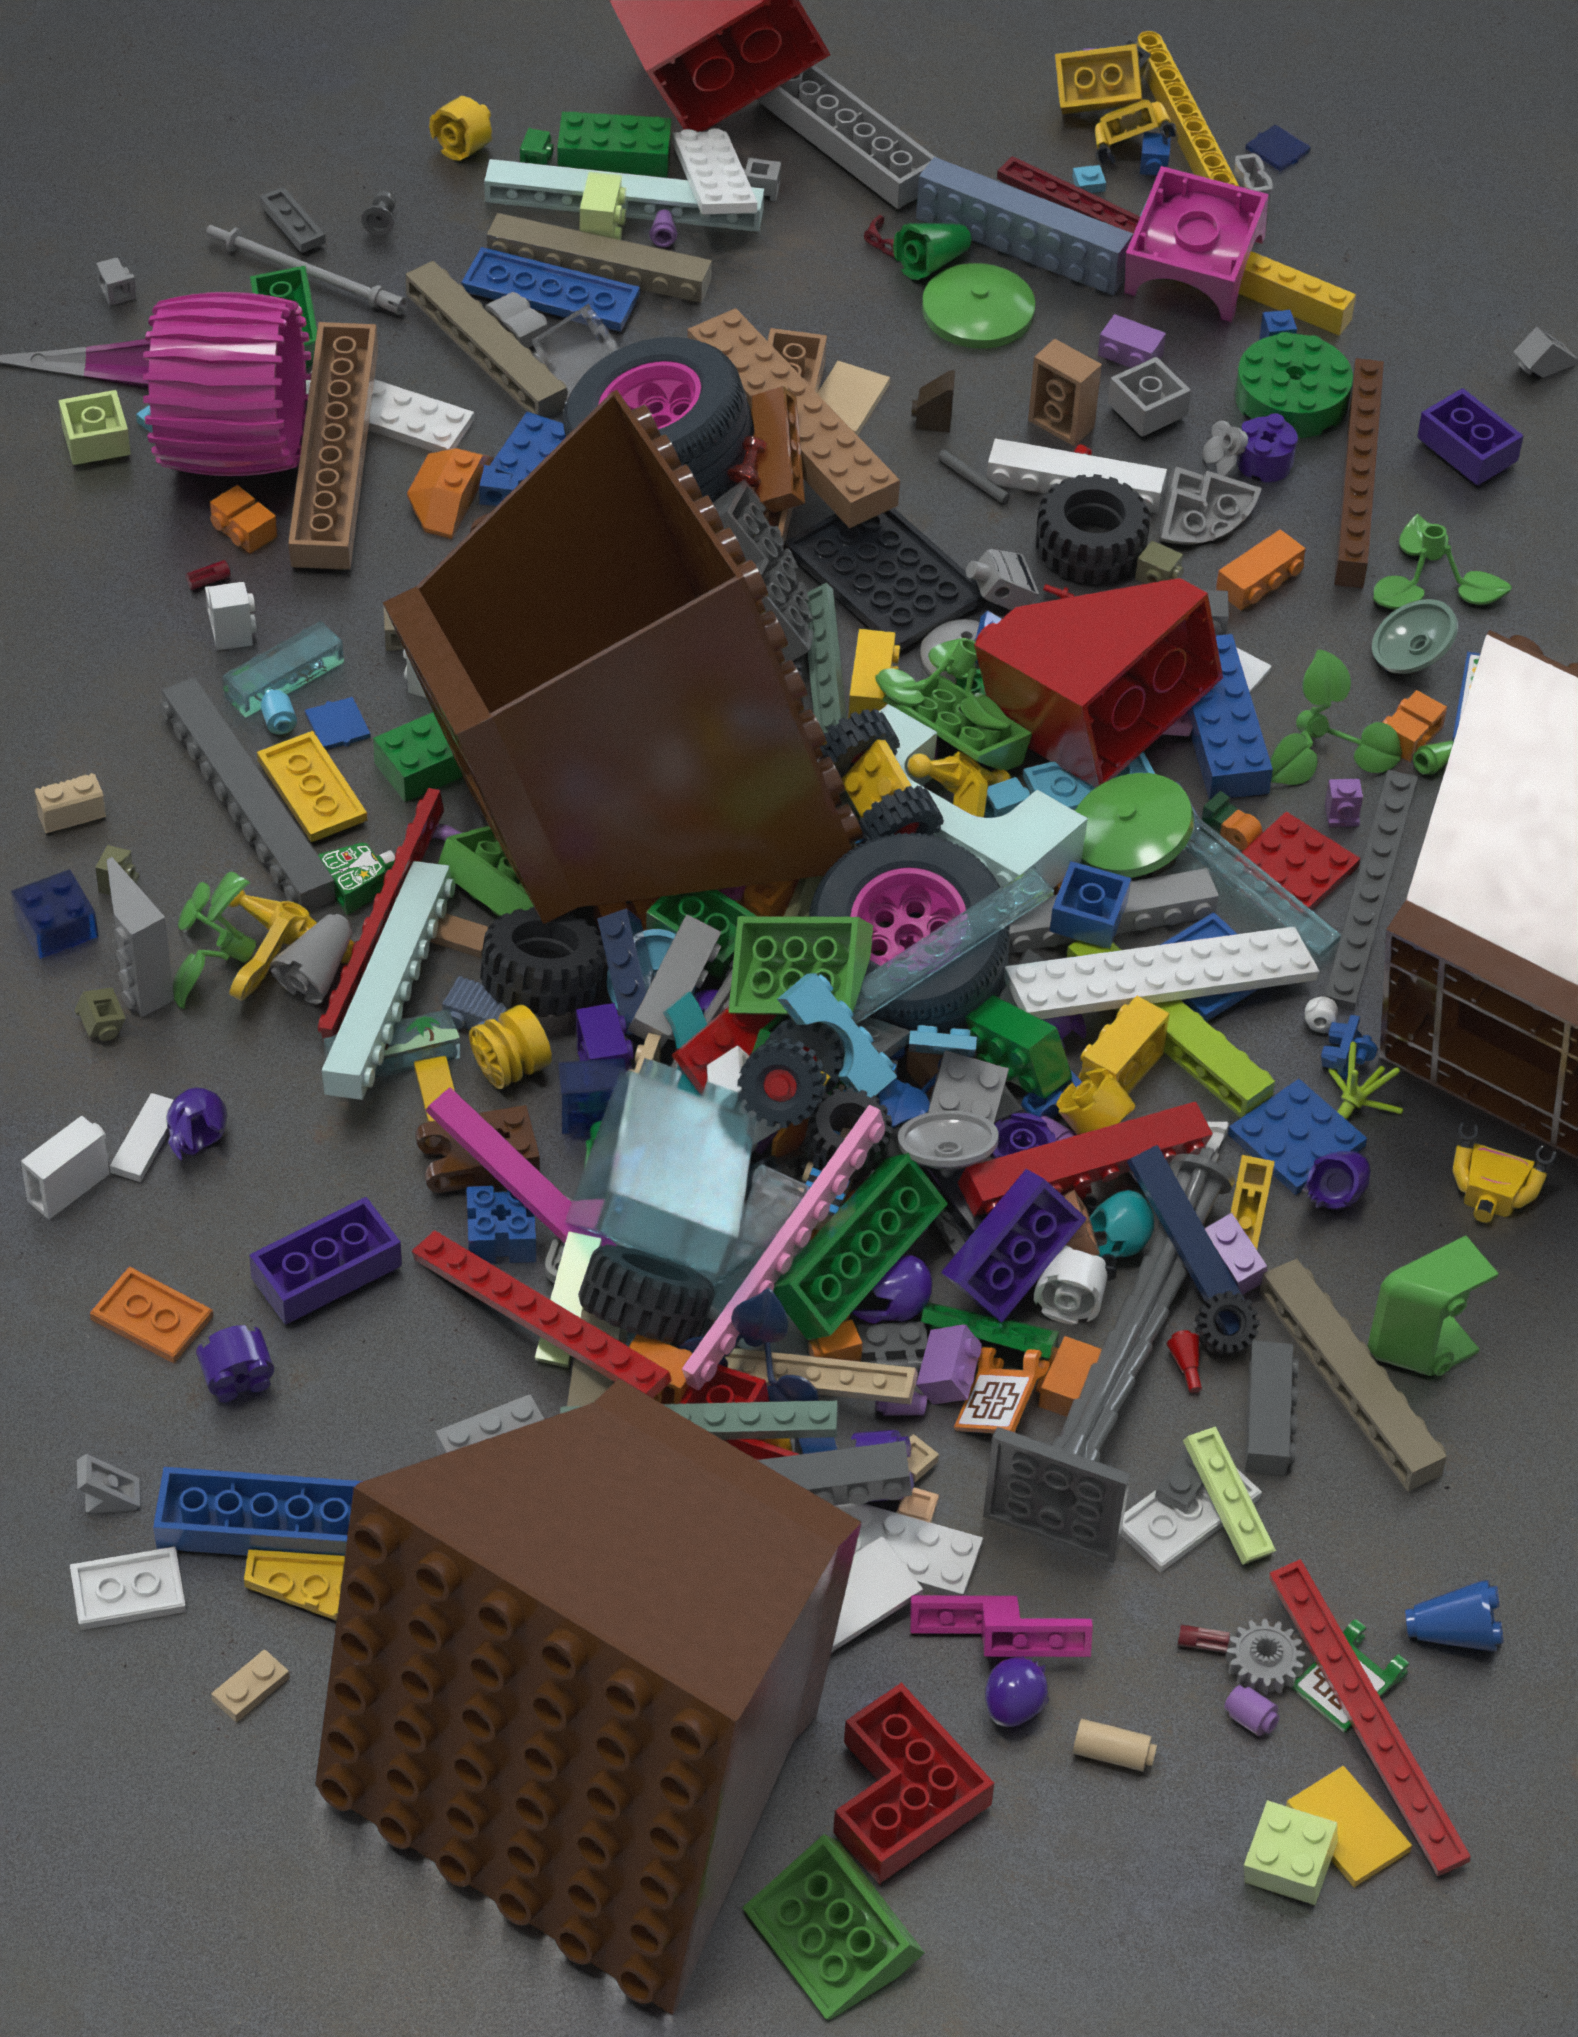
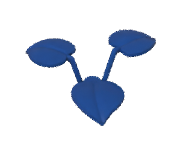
(904, 1100)

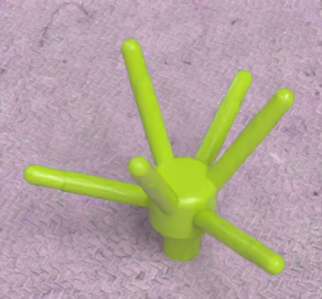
(1357, 1096)

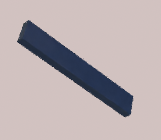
(1185, 1230)

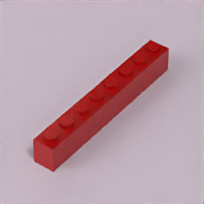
(1088, 1156)

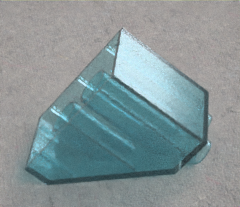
(668, 1169)

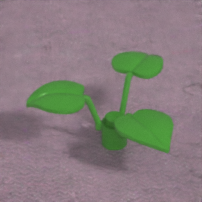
(1431, 543)
(957, 659)
(1322, 683)
(230, 941)

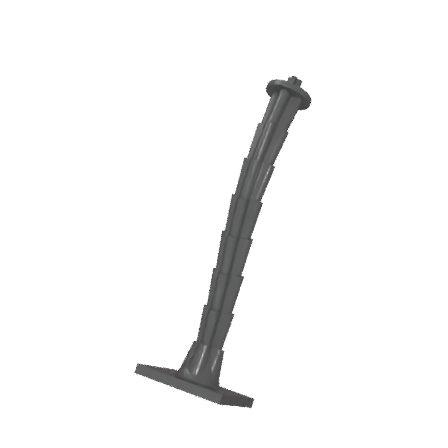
(1061, 1486)

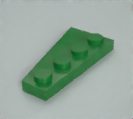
(985, 1327)

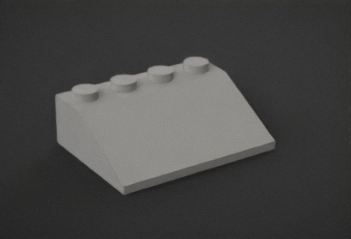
(140, 945)

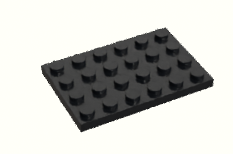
(887, 574)

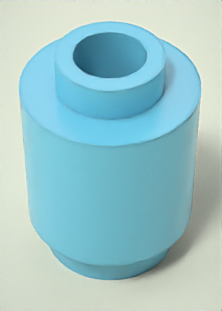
(278, 712)

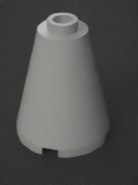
(313, 958)

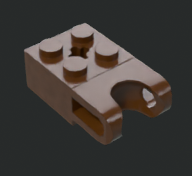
(459, 1167)

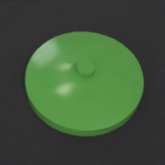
(978, 305)
(1135, 824)

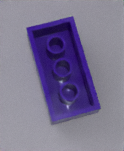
(1014, 1245)
(325, 1260)

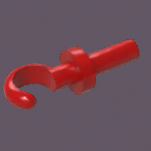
(1058, 592)

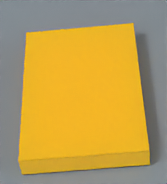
(1365, 1833)

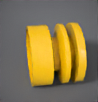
(510, 1046)

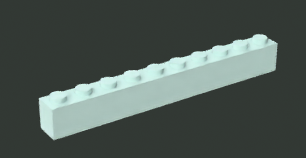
(646, 195)
(387, 981)

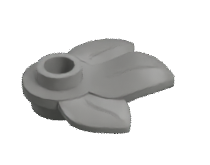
(1224, 447)

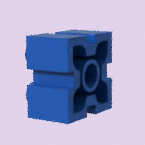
(500, 1226)

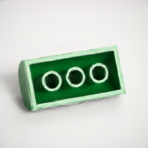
(294, 286)

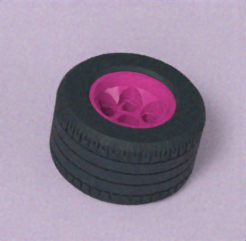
(690, 395)
(928, 877)

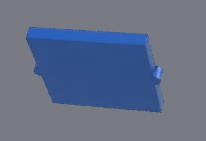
(338, 723)

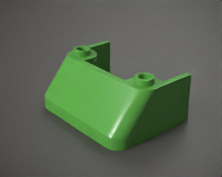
(1417, 1309)

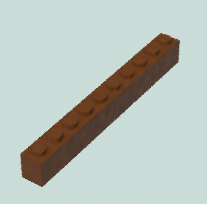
(1359, 474)

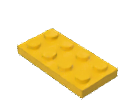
(312, 786)

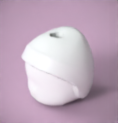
(1321, 1013)

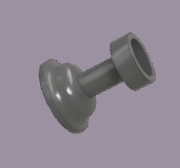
(378, 218)

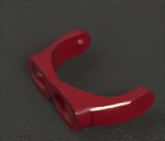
(872, 232)

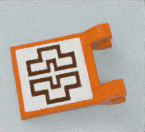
(998, 1393)

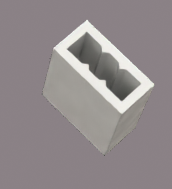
(65, 1167)

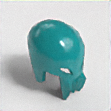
(1126, 1221)

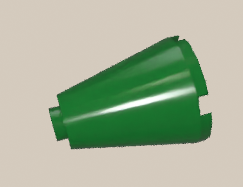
(929, 247)

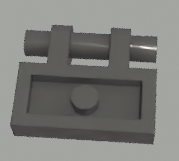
(894, 1341)

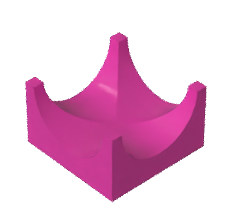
(1196, 235)

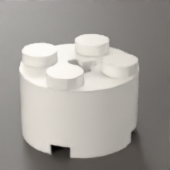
(1072, 1286)

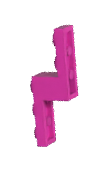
(1001, 1626)

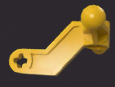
(960, 776)
(285, 924)

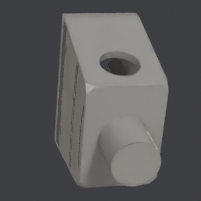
(1003, 578)

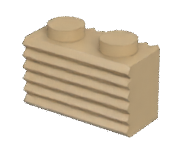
(70, 803)

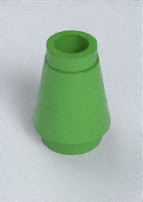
(1432, 757)

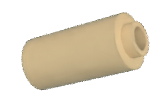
(1114, 1745)

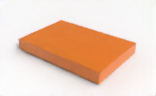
(151, 1314)

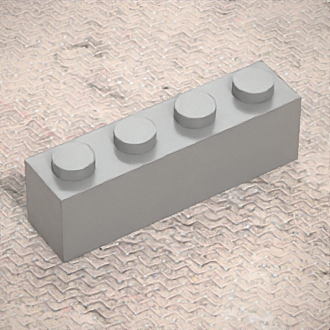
(675, 976)

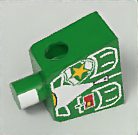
(357, 874)

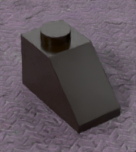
(935, 404)

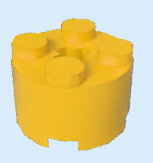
(461, 127)
(1094, 1102)

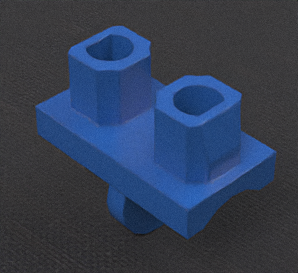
(1343, 1035)

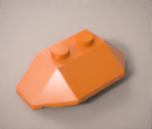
(446, 489)

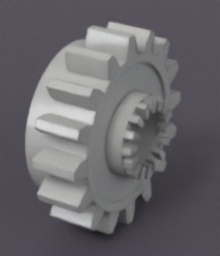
(1281, 1662)

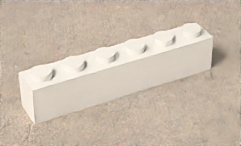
(1041, 468)

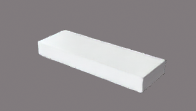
(143, 1140)

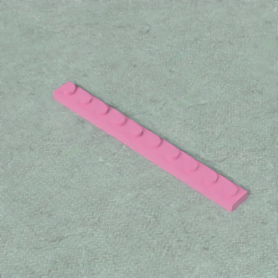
(791, 1237)

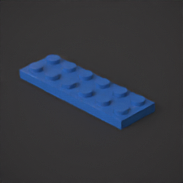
(550, 287)

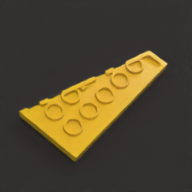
(297, 1578)

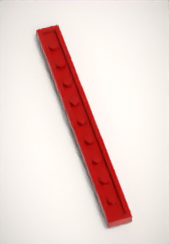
(413, 849)
(540, 1314)
(1370, 1718)

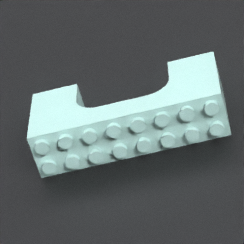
(1032, 834)

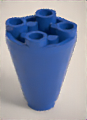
(1459, 1618)

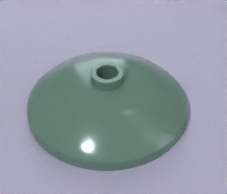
(1415, 636)

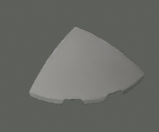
(1204, 506)

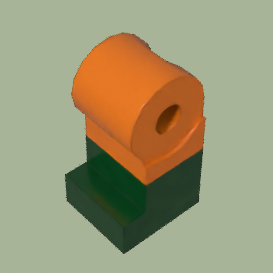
(1230, 822)

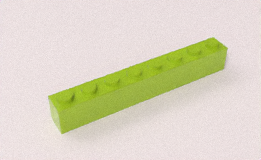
(1205, 1051)

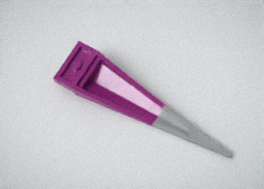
(108, 362)

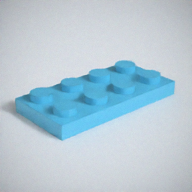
(1068, 788)
(929, 1041)

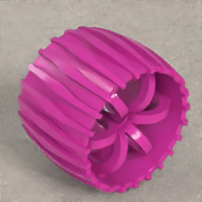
(227, 383)

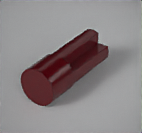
(208, 574)
(1203, 1638)

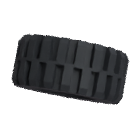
(1098, 503)
(542, 965)
(646, 1294)

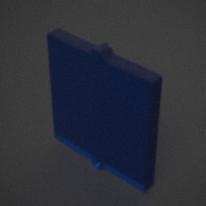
(1278, 147)

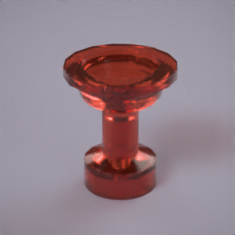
(746, 470)

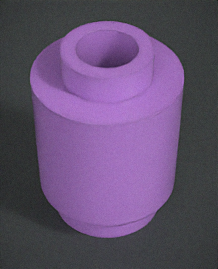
(1252, 1710)

